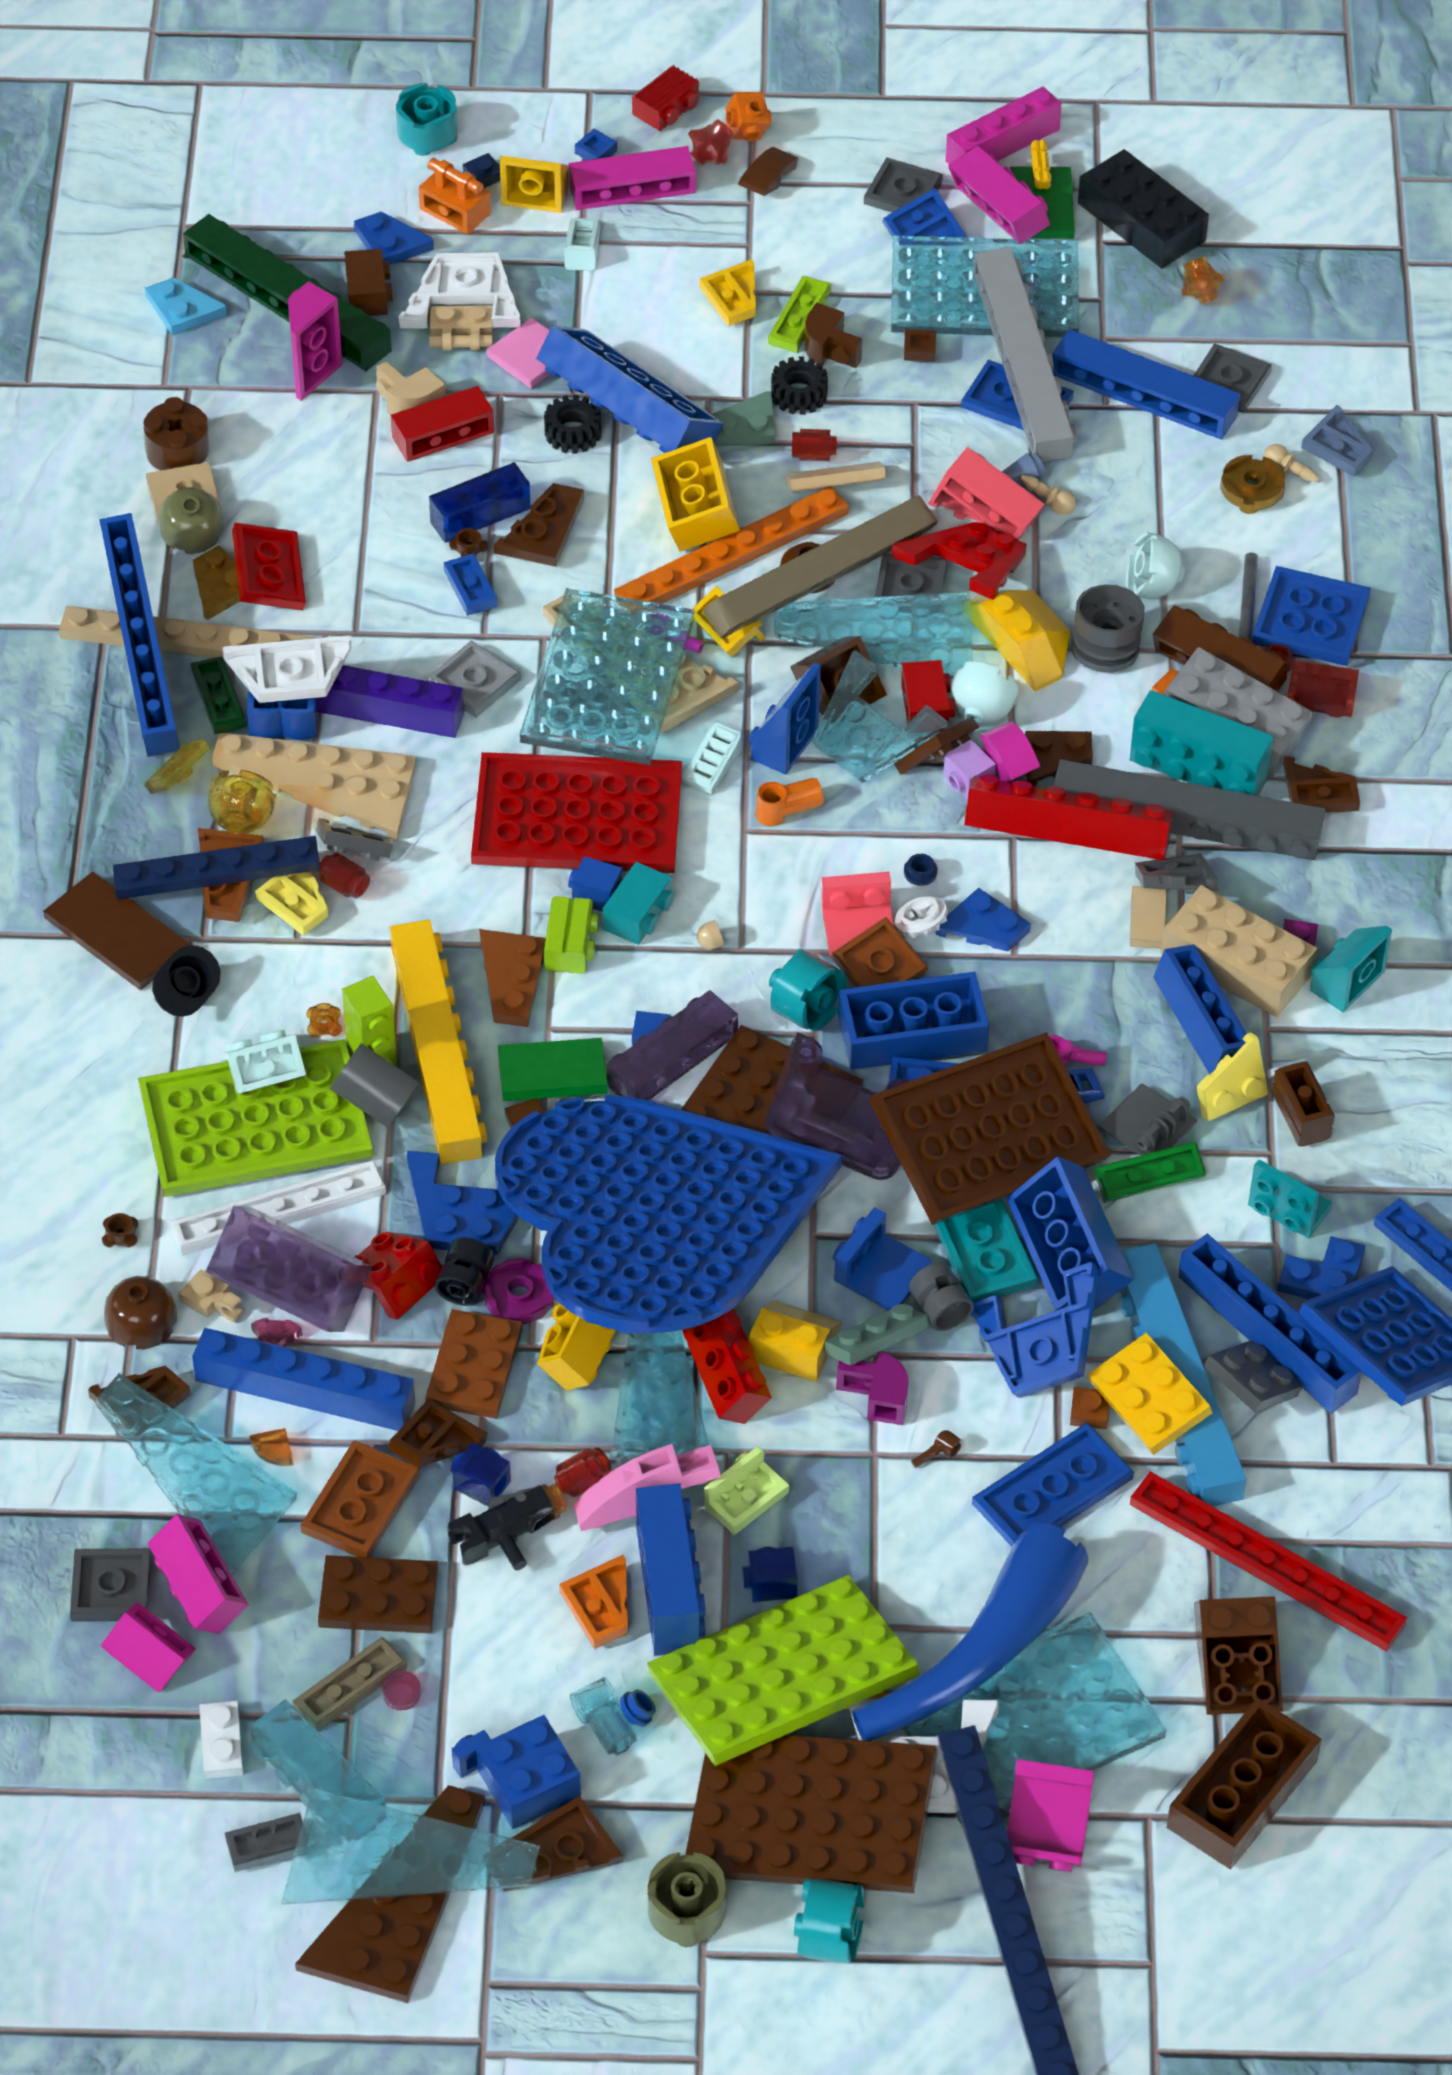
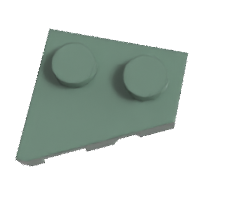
(747, 422)

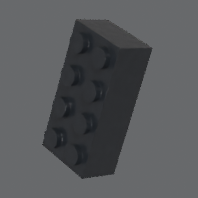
(1143, 208)

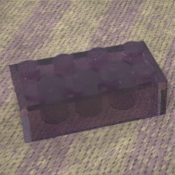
(288, 1269)

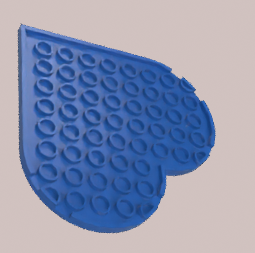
(655, 1207)

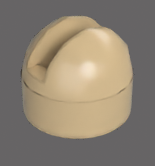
(710, 936)

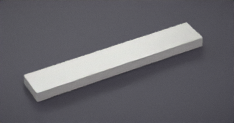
(284, 1204)

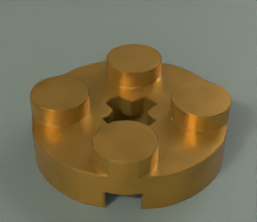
(1248, 496)

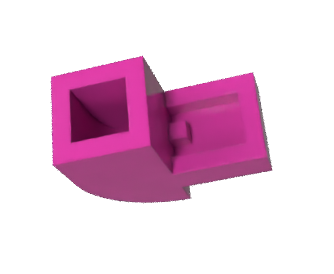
(1009, 751)

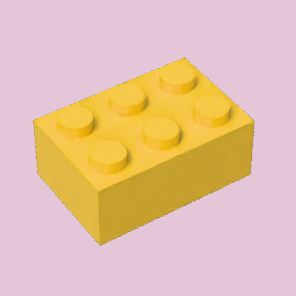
(695, 494)

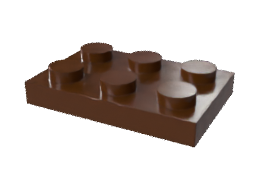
(378, 1594)

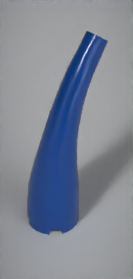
(1023, 1602)

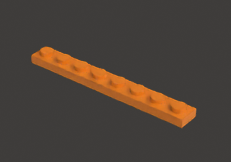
(736, 548)

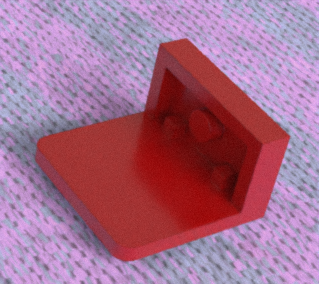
(400, 1271)

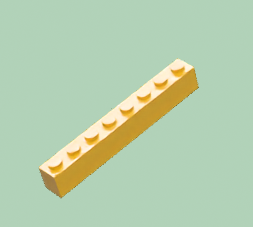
(436, 1042)

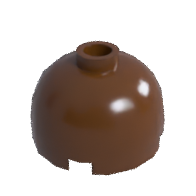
(140, 1312)

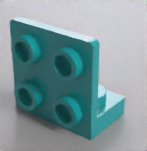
(1287, 1200)

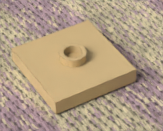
(167, 481)

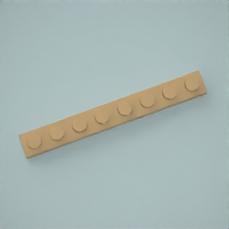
(172, 634)

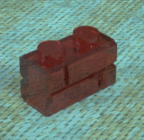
(1323, 688)

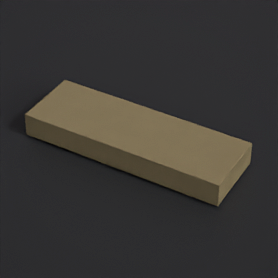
(349, 1684)

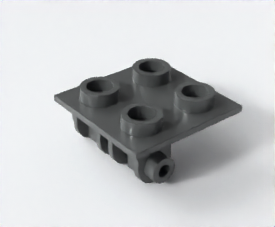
(1149, 1121)

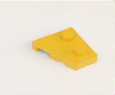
(732, 292)

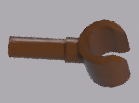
(945, 1442)

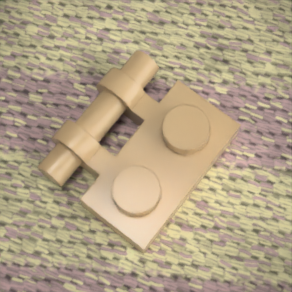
(461, 327)

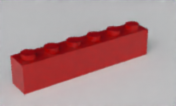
(1069, 817)

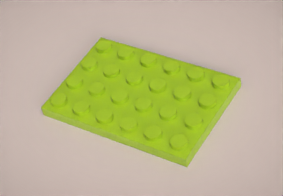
(220, 1138)
(782, 1669)

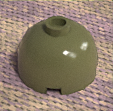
(190, 520)

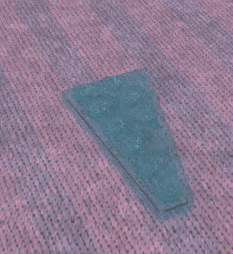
(890, 627)
(198, 1471)
(377, 1851)

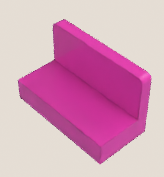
(147, 1646)

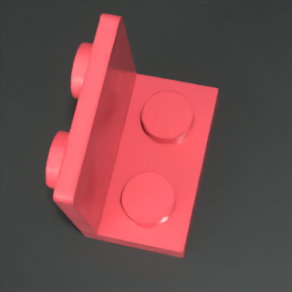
(853, 905)

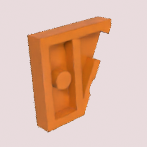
(599, 1601)

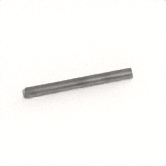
(1248, 595)

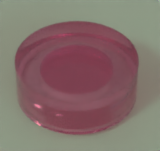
(401, 1690)

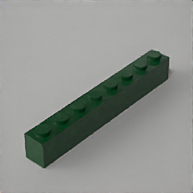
(272, 282)

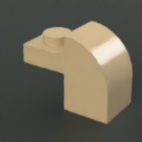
(407, 392)

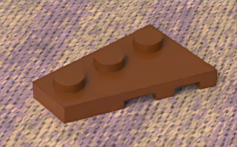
(229, 899)

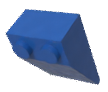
(788, 724)

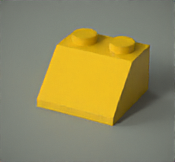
(533, 184)
(792, 1339)

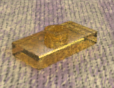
(177, 767)

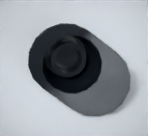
(186, 981)

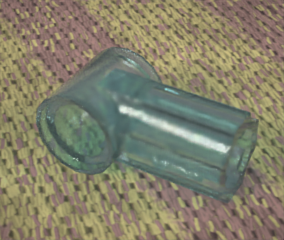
(600, 1708)

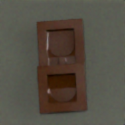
(766, 171)

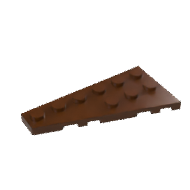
(385, 1939)

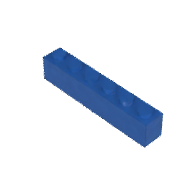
(1145, 384)
(1269, 1322)
(303, 1379)

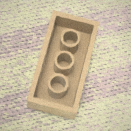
(1242, 950)

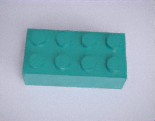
(1199, 746)

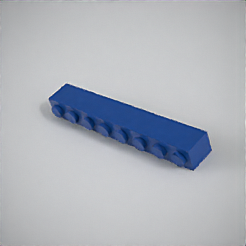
(139, 635)

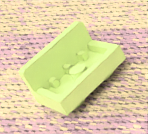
(744, 1491)

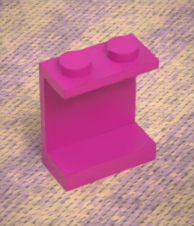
(1049, 1814)

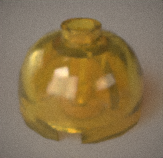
(241, 801)

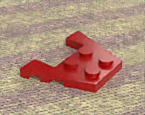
(971, 546)

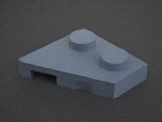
(1338, 443)

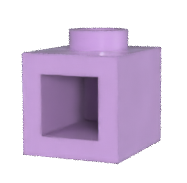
(964, 764)

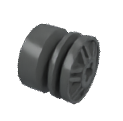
(1107, 628)

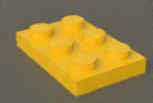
(1149, 1393)

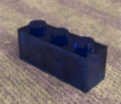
(480, 501)

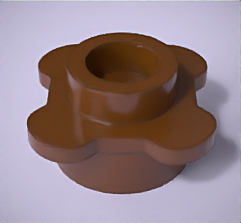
(468, 542)
(117, 1223)

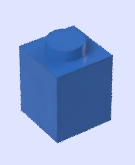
(595, 881)

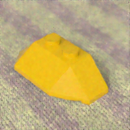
(1024, 634)

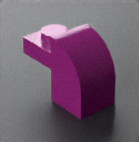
(884, 1383)

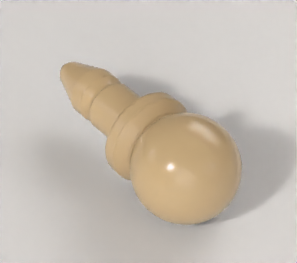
(1286, 461)
(1061, 501)

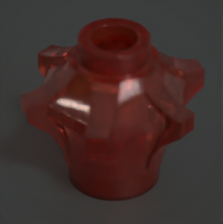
(711, 143)

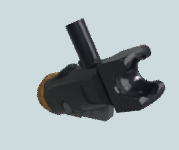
(505, 1521)

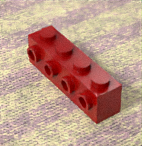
(728, 1367)

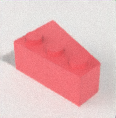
(986, 496)

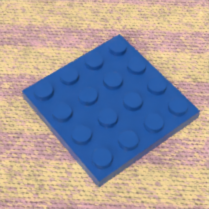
(1387, 1333)

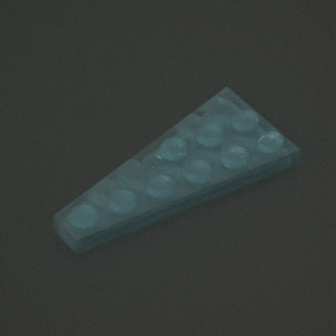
(656, 1399)

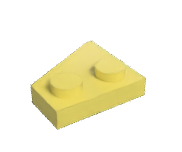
(294, 900)
(1233, 1081)

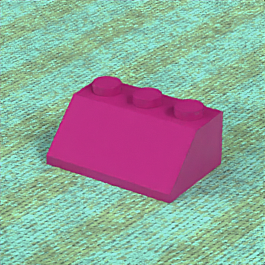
(313, 337)

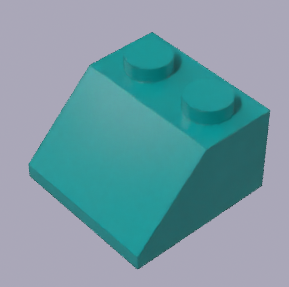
(1351, 966)

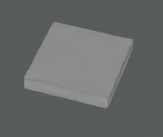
(480, 676)

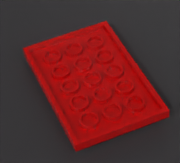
(576, 807)

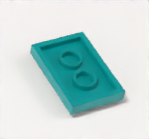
(986, 1252)

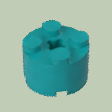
(426, 118)
(806, 990)
(830, 1921)

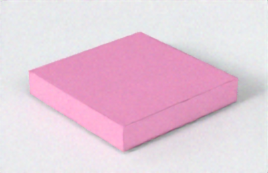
(519, 351)

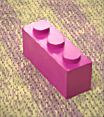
(197, 1574)

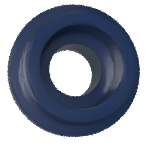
(920, 870)

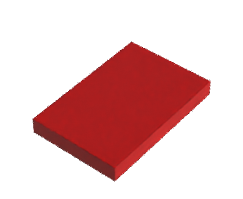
(268, 566)

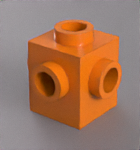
(748, 115)

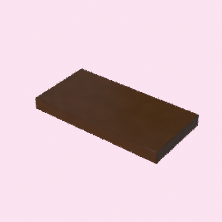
(114, 930)

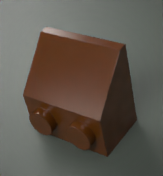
(833, 662)

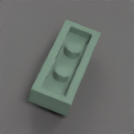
(876, 1334)

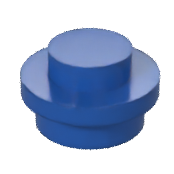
(637, 1707)

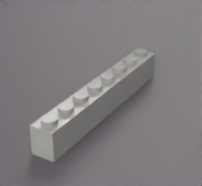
(1024, 354)

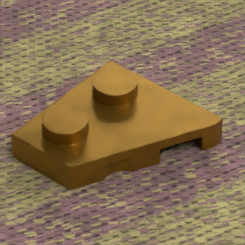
(216, 581)

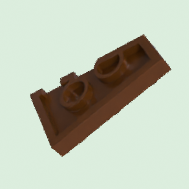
(545, 528)
(569, 1843)

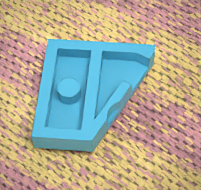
(182, 305)

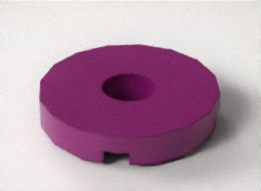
(519, 1308)

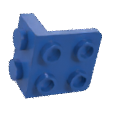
(876, 1263)

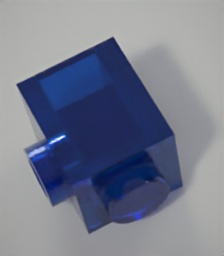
(480, 1473)
(771, 1574)

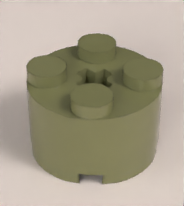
(686, 1898)

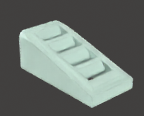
(582, 244)
(723, 740)

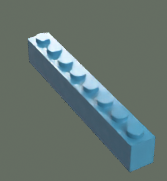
(1155, 1310)

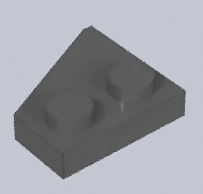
(340, 839)
(1176, 873)

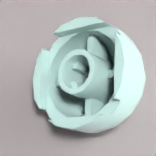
(1154, 567)
(983, 692)

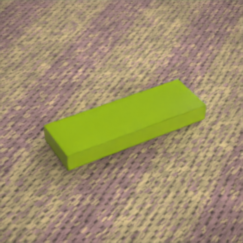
(790, 327)

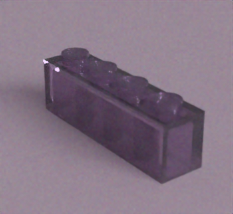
(672, 1048)

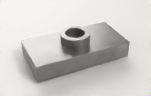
(264, 1842)

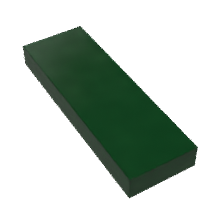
(218, 695)

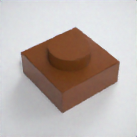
(1089, 1407)

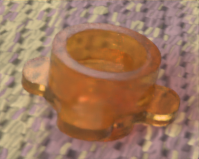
(327, 1013)

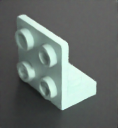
(264, 1063)

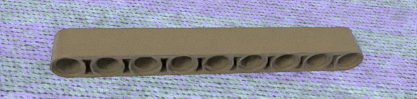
(819, 567)

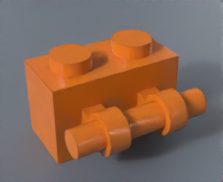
(454, 196)

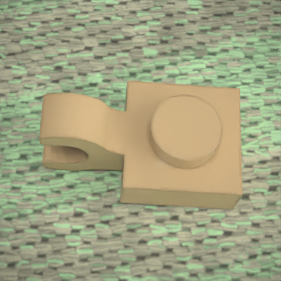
(210, 1294)

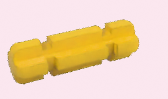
(1040, 164)

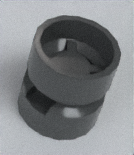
(941, 1296)

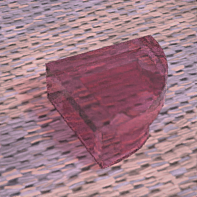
(276, 1331)

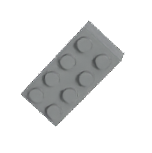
(1239, 697)

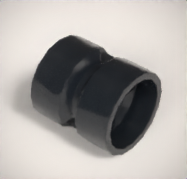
(464, 1271)

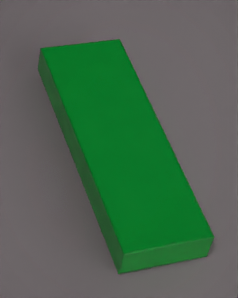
(1149, 1172)

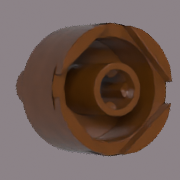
(175, 435)

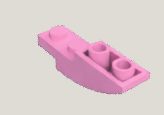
(615, 1493)

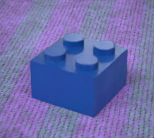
(528, 1771)

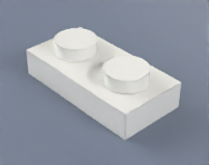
(221, 1739)

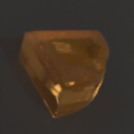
(272, 1447)

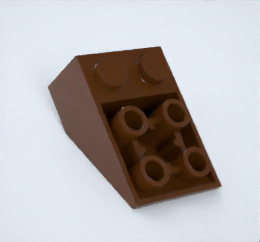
(1238, 1653)

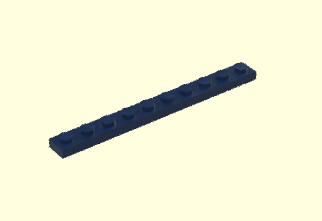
(1006, 1903)

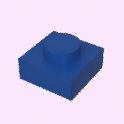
(595, 146)
(465, 1753)

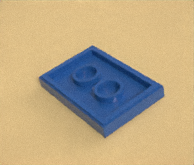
(993, 398)

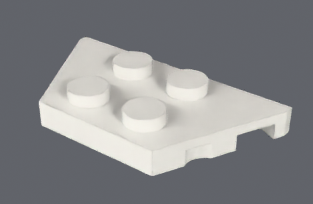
(289, 667)

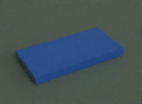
(1054, 1484)

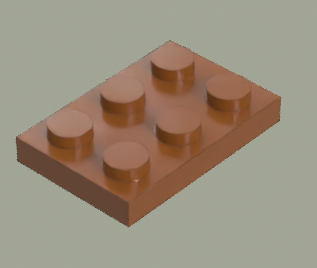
(474, 1363)
(360, 1500)

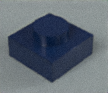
(484, 169)

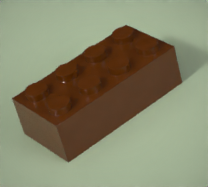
(1243, 1783)

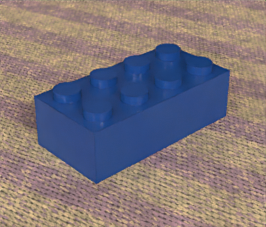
(913, 1020)
(1068, 1229)
(669, 1567)

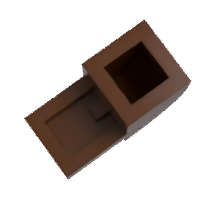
(827, 338)

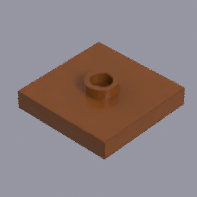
(879, 957)

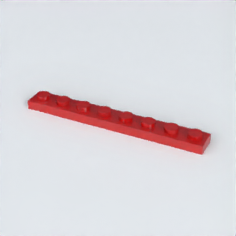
(1268, 1561)

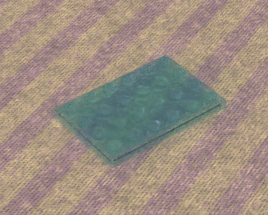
(939, 292)
(607, 676)
(1058, 1705)

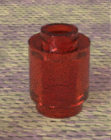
(813, 445)
(343, 875)
(582, 1471)

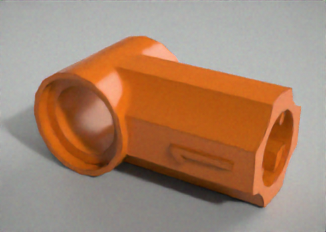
(779, 800)

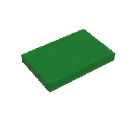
(1058, 200)
(552, 1069)

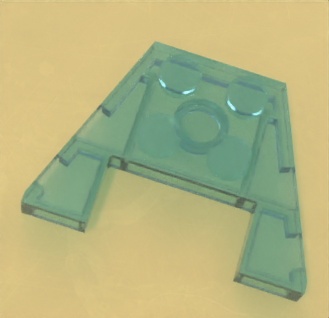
(861, 736)

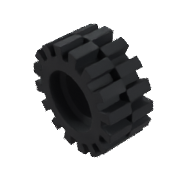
(799, 398)
(572, 411)

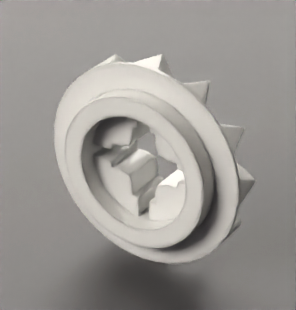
(930, 913)

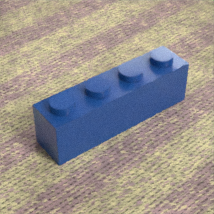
(1199, 1005)

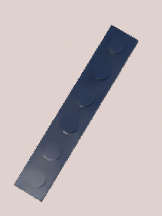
(216, 867)

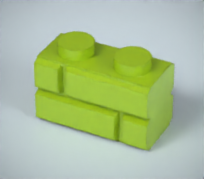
(569, 935)

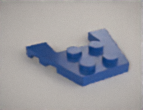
(455, 1210)
(1045, 1348)

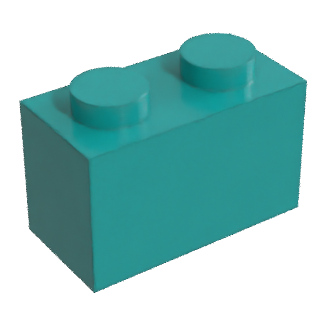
(638, 903)

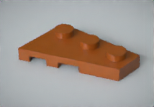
(512, 973)

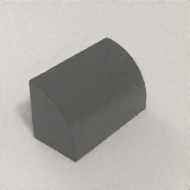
(374, 1085)

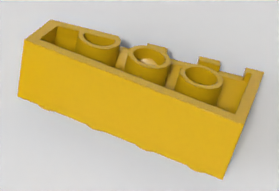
(573, 1349)

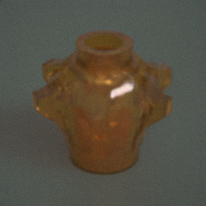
(1201, 280)

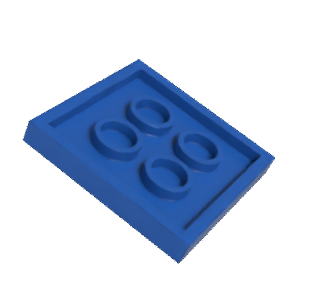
(1311, 615)

